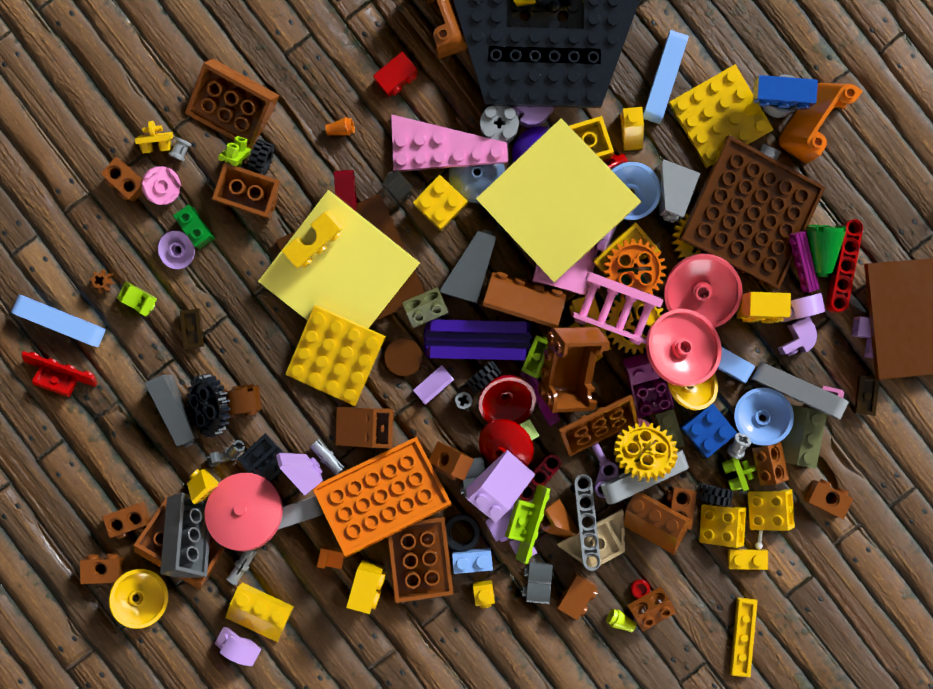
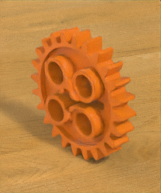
(632, 252)

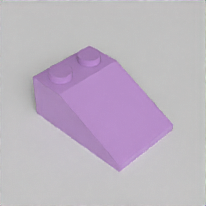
(499, 486)

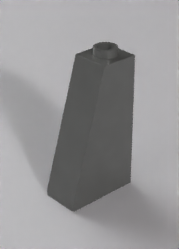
(469, 273)
(172, 409)

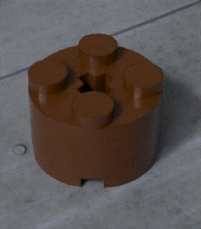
(244, 400)

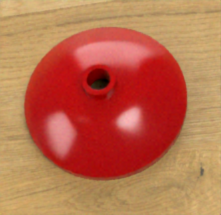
(514, 406)
(503, 436)

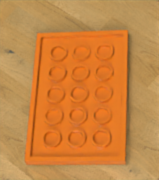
(381, 496)

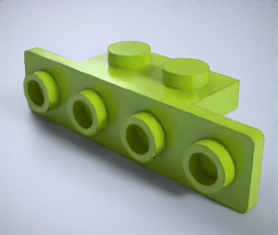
(526, 521)

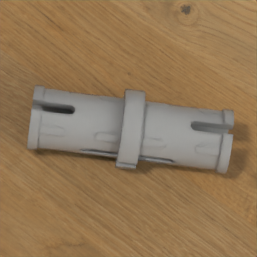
(327, 457)
(235, 575)

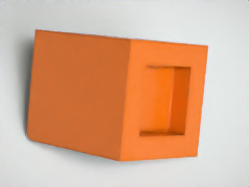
(330, 557)

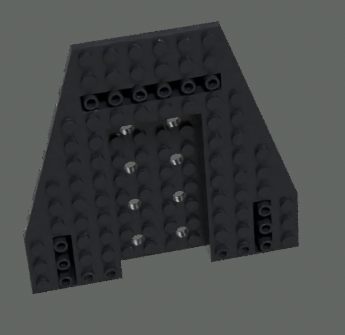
(543, 58)

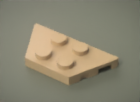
(610, 540)

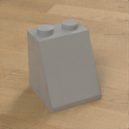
(676, 189)

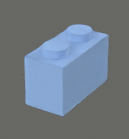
(472, 560)

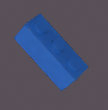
(785, 92)

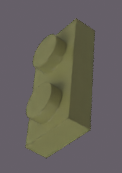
(668, 421)

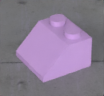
(300, 470)

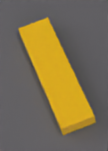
(743, 637)

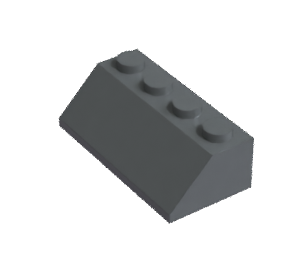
(185, 538)

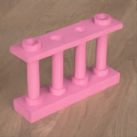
(614, 288)

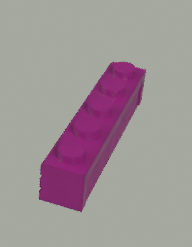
(803, 261)
(550, 417)

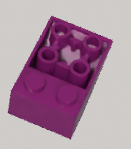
(646, 386)

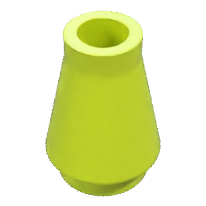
(619, 620)

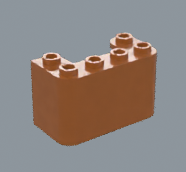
(570, 368)

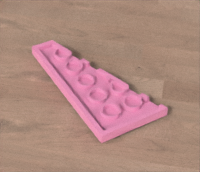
(430, 146)

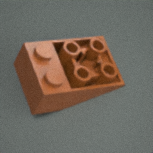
(365, 427)

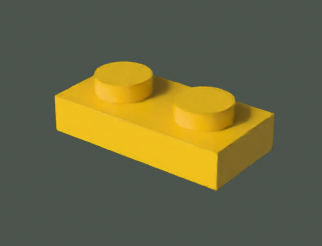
(748, 559)

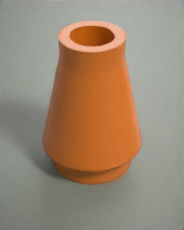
(342, 127)

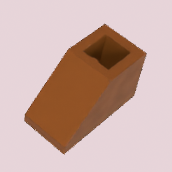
(557, 520)

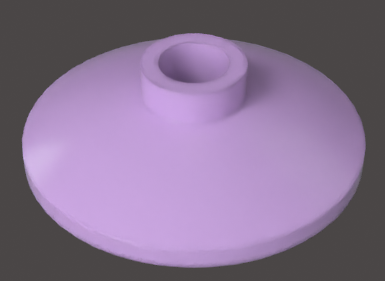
(168, 250)

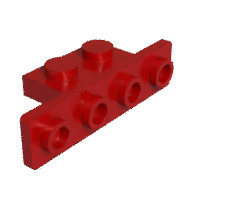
(56, 376)

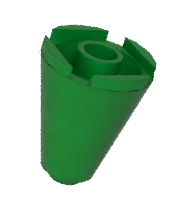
(825, 246)

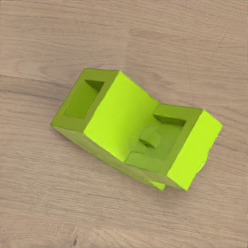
(136, 298)

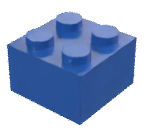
(708, 430)

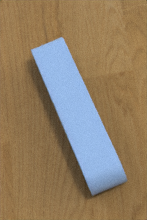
(665, 77)
(58, 320)
(735, 366)

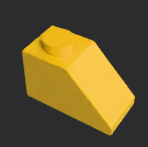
(632, 128)

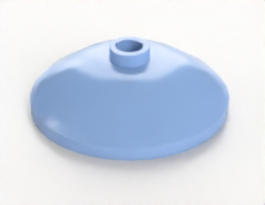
(644, 183)
(773, 406)

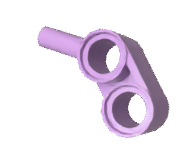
(601, 478)

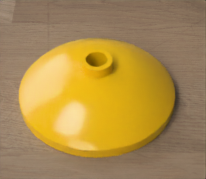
(697, 396)
(151, 598)

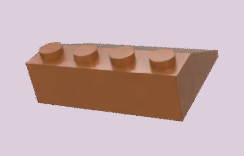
(231, 102)
(598, 426)
(151, 542)
(420, 561)

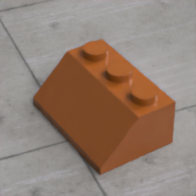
(247, 191)
(656, 522)

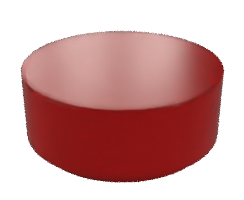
(639, 588)

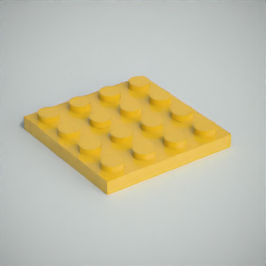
(720, 109)
(335, 355)

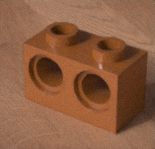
(126, 177)
(770, 464)
(687, 506)
(125, 516)
(651, 608)

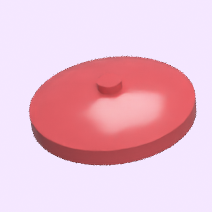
(704, 286)
(683, 347)
(243, 512)

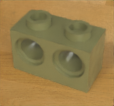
(425, 307)

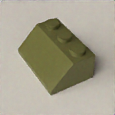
(805, 438)

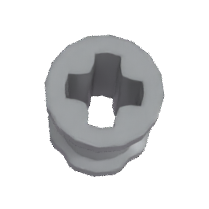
(179, 149)
(461, 394)
(739, 445)

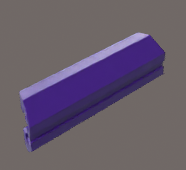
(477, 339)

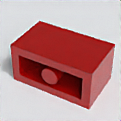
(395, 75)

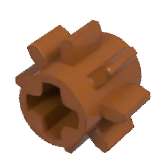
(96, 280)

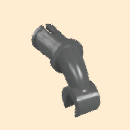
(230, 454)

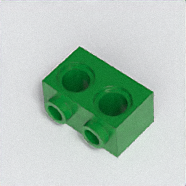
(194, 226)

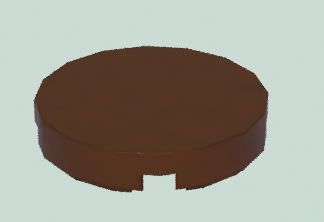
(403, 357)

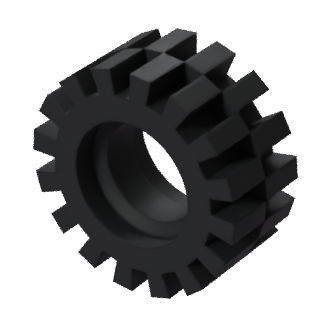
(261, 157)
(483, 377)
(714, 494)

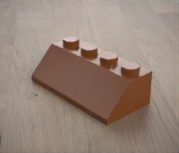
(525, 299)

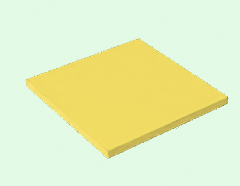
(558, 200)
(350, 277)

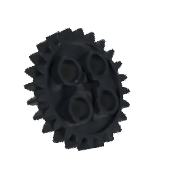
(208, 405)

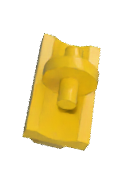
(163, 139)

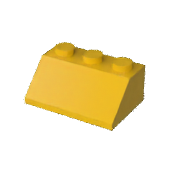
(259, 611)

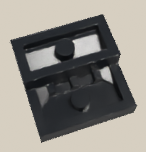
(262, 458)

